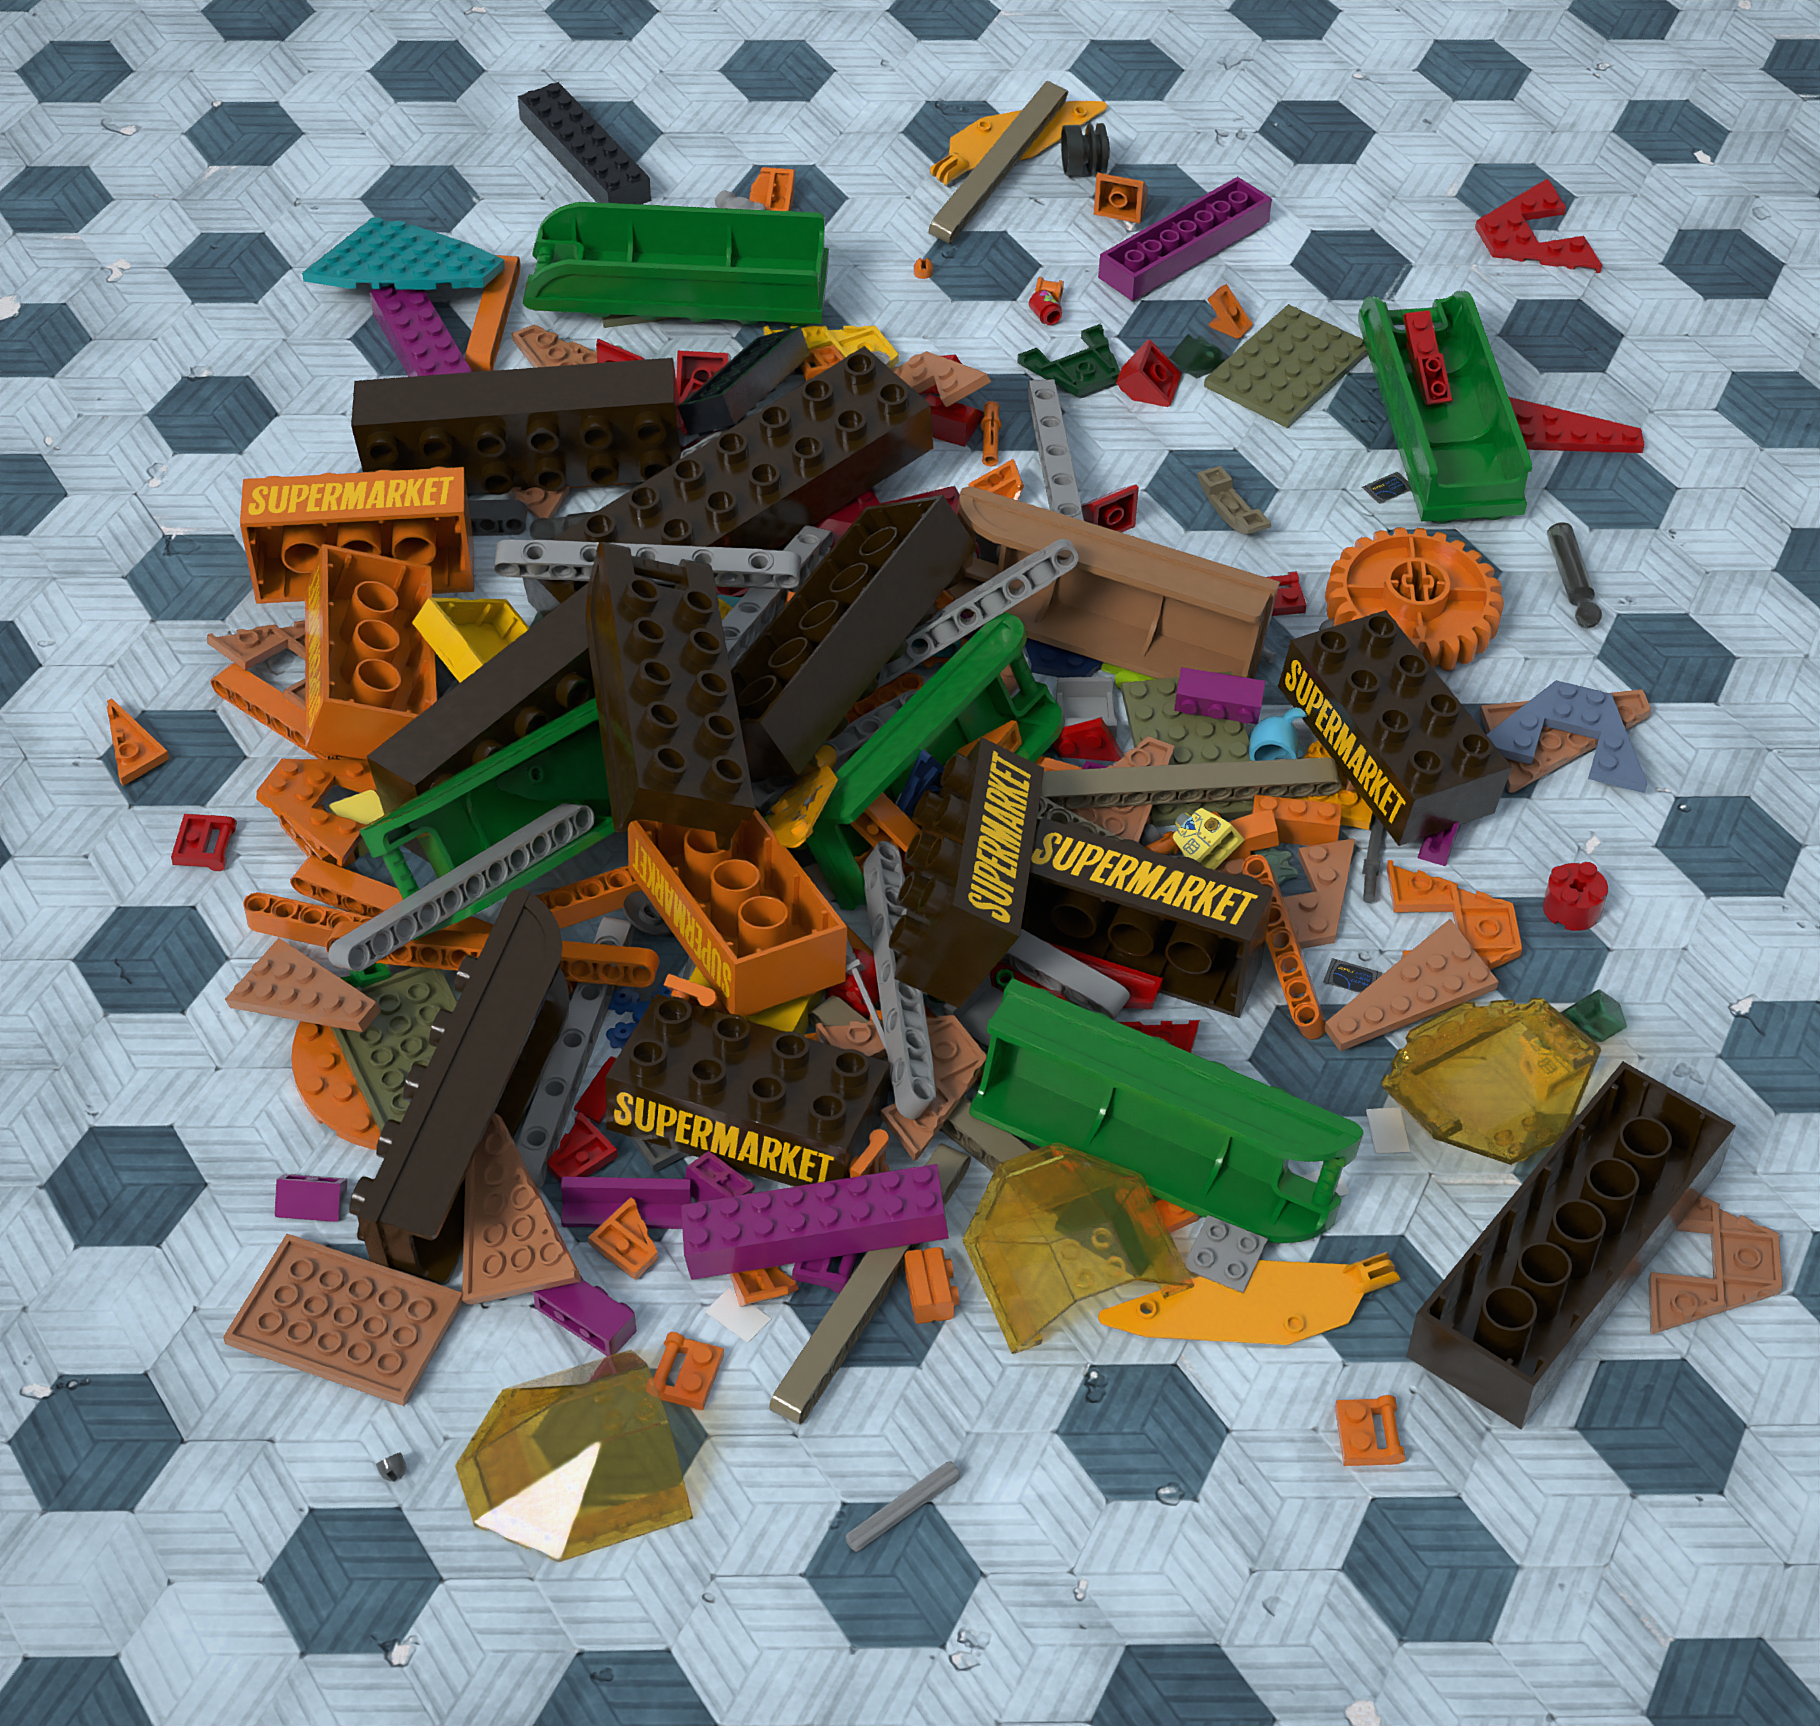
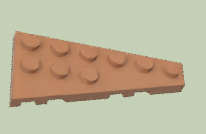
(1424, 982)

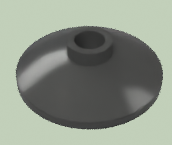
(644, 915)

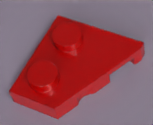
(1088, 741)
(581, 1151)

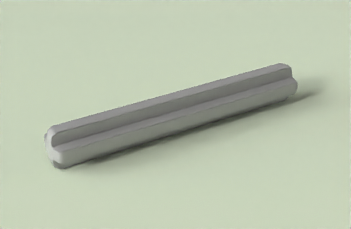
(902, 1506)

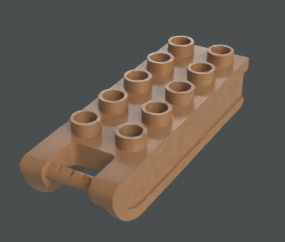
(1125, 596)

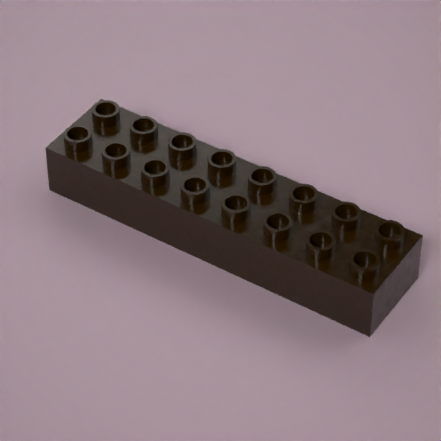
(768, 471)

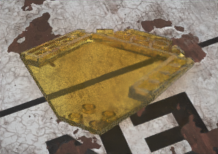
(1494, 1077)
(1064, 1231)
(576, 1460)

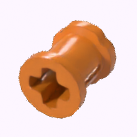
(1053, 288)

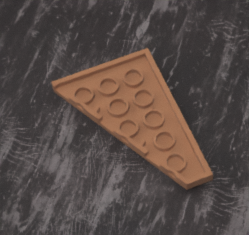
(546, 350)
(1558, 746)
(507, 1227)

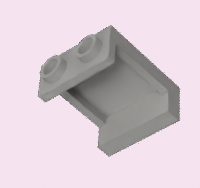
(1086, 700)

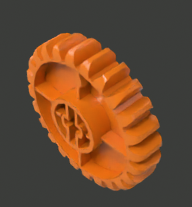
(1426, 585)

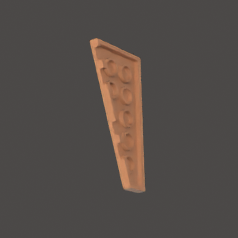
(300, 989)

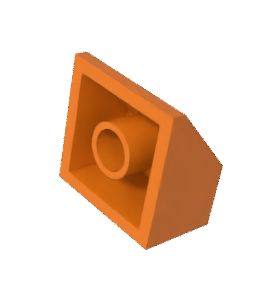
(1120, 198)

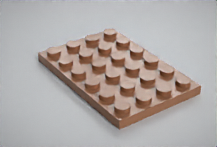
(344, 1319)

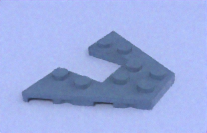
(1578, 712)

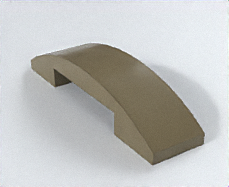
(1228, 504)

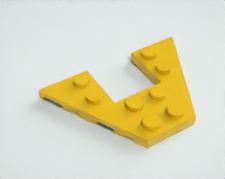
(847, 340)

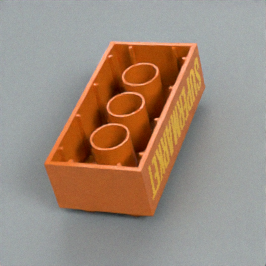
(384, 513)
(362, 653)
(741, 912)

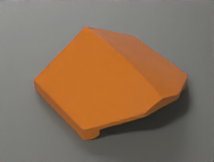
(774, 188)
(1002, 481)
(762, 1285)

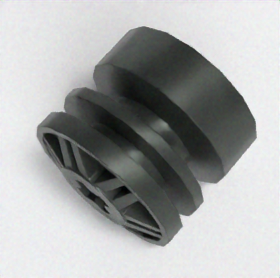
(1086, 149)

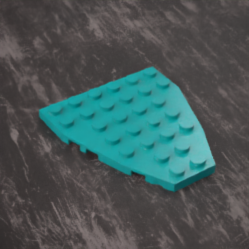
(405, 256)

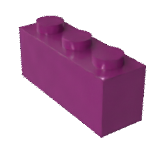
(1219, 695)
(588, 1314)

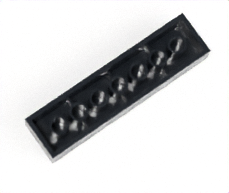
(583, 146)
(744, 382)

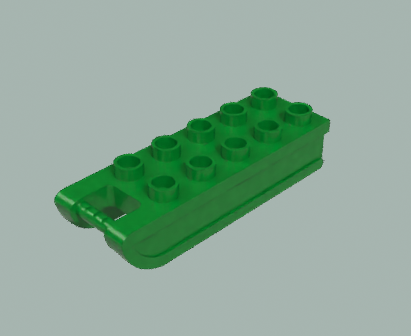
(680, 263)
(1460, 454)
(944, 715)
(472, 815)
(1174, 1117)

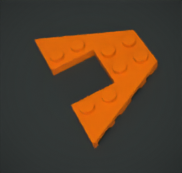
(299, 787)
(1482, 920)

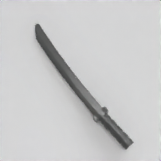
(1371, 864)

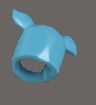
(1276, 737)

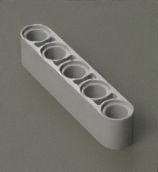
(1066, 974)

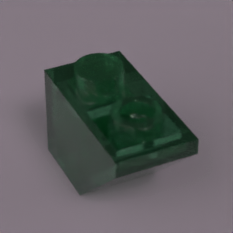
(1197, 356)
(1597, 1016)

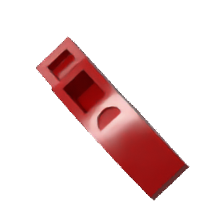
(1425, 359)

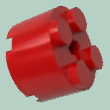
(1575, 895)
(849, 990)

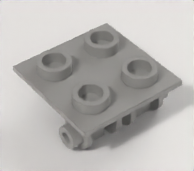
(1225, 1253)

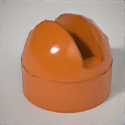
(923, 273)

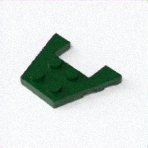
(1080, 371)

